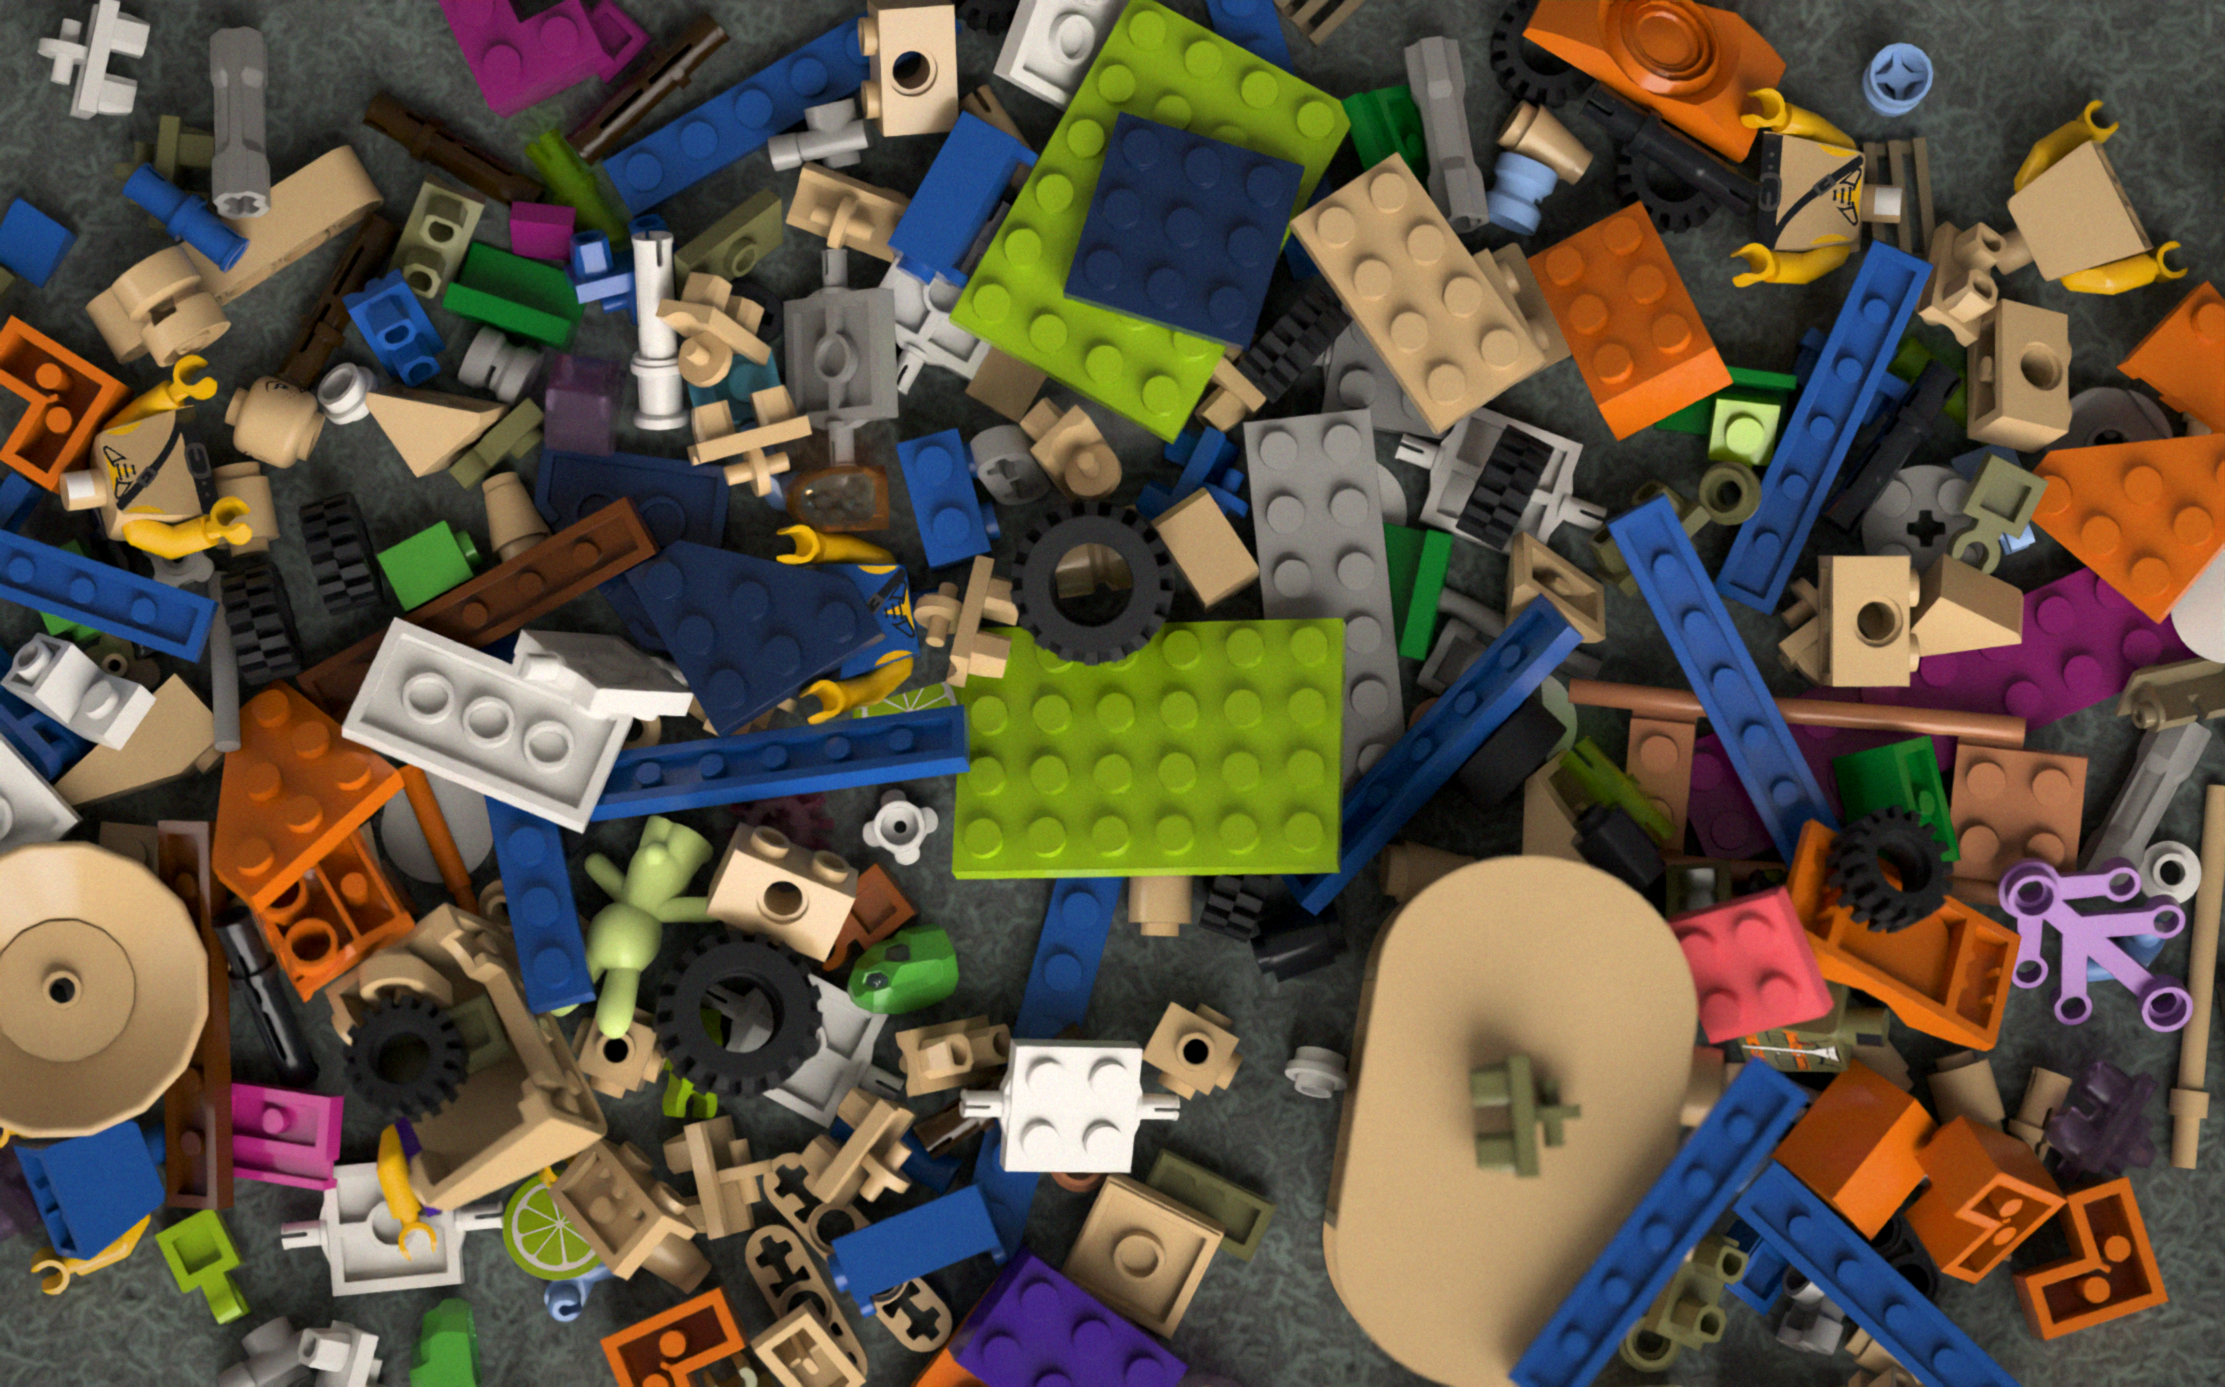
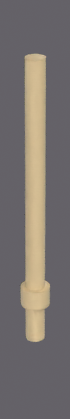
(2188, 1101)

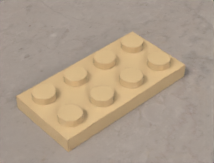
(1416, 293)

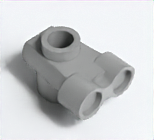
(832, 135)
(1451, 657)
(1813, 1317)
(272, 1358)

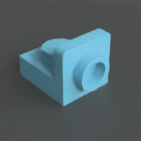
(742, 380)

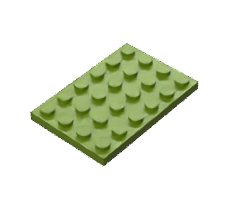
(1175, 76)
(1174, 762)

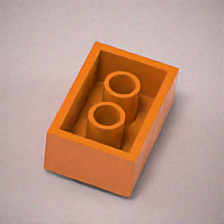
(1629, 321)

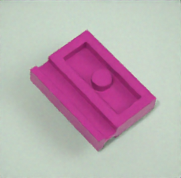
(285, 1134)

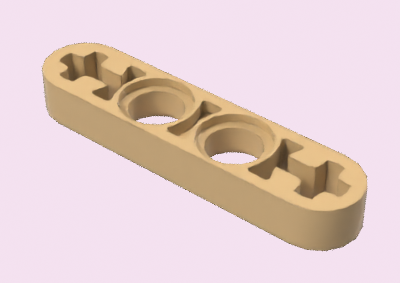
(902, 1320)

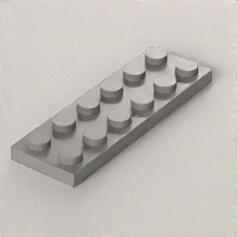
(1328, 559)

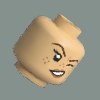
(275, 422)

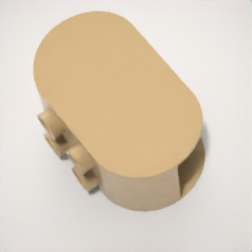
(1487, 963)

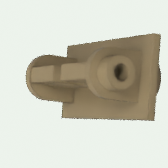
(2163, 694)

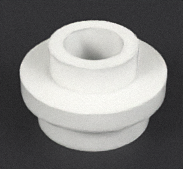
(345, 391)
(2186, 861)
(1317, 1071)

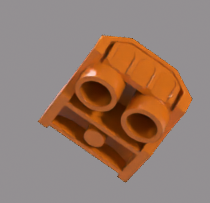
(333, 917)

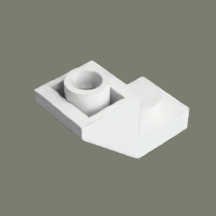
(77, 692)

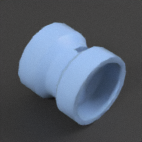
(1904, 71)
(1517, 189)

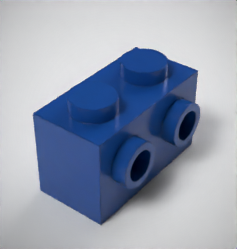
(944, 500)

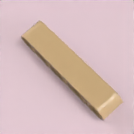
(303, 215)

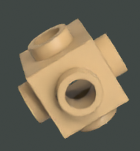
(1167, 1046)
(639, 1066)

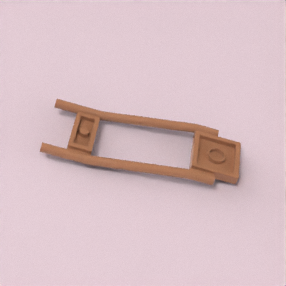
(2003, 800)

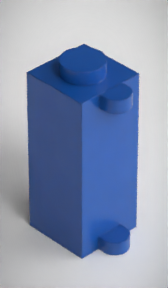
(956, 201)
(915, 1244)

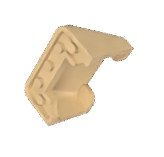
(510, 1113)

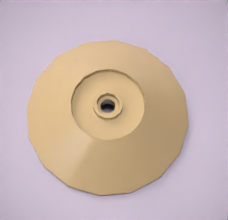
(135, 979)

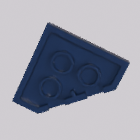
(669, 493)
(750, 626)

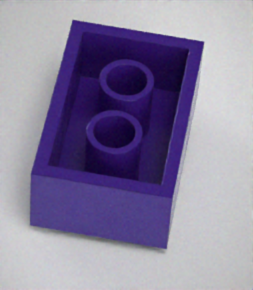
(1056, 1333)

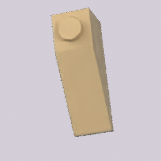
(165, 747)

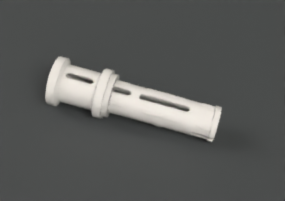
(657, 359)

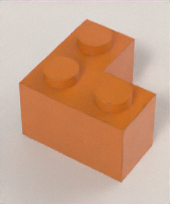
(66, 406)
(1981, 1197)
(2108, 1265)
(676, 1342)

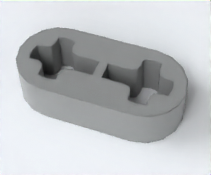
(1008, 465)

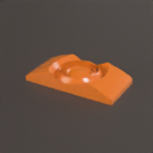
(1667, 57)
(1936, 975)

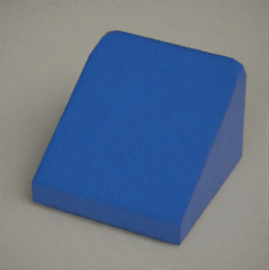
(33, 243)
(1764, 1272)

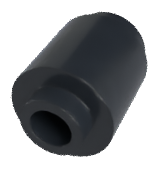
(1617, 845)
(1298, 942)

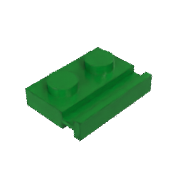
(1386, 124)

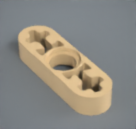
(795, 1260)

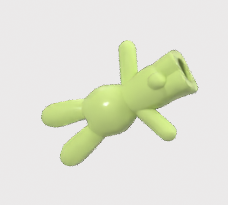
(629, 932)

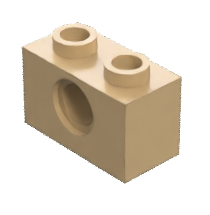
(930, 96)
(2019, 377)
(1843, 589)
(801, 918)

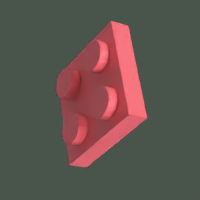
(1750, 965)

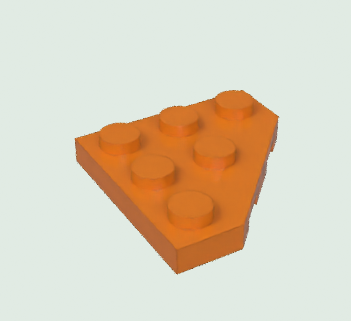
(2139, 513)
(291, 794)

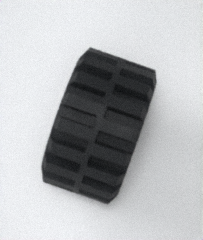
(1079, 638)
(780, 981)

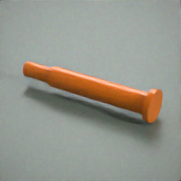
(439, 837)

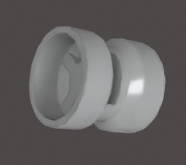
(501, 366)

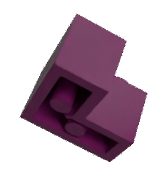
(524, 58)

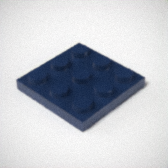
(1183, 232)

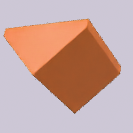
(1859, 1147)

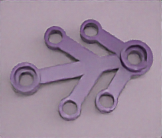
(2090, 935)

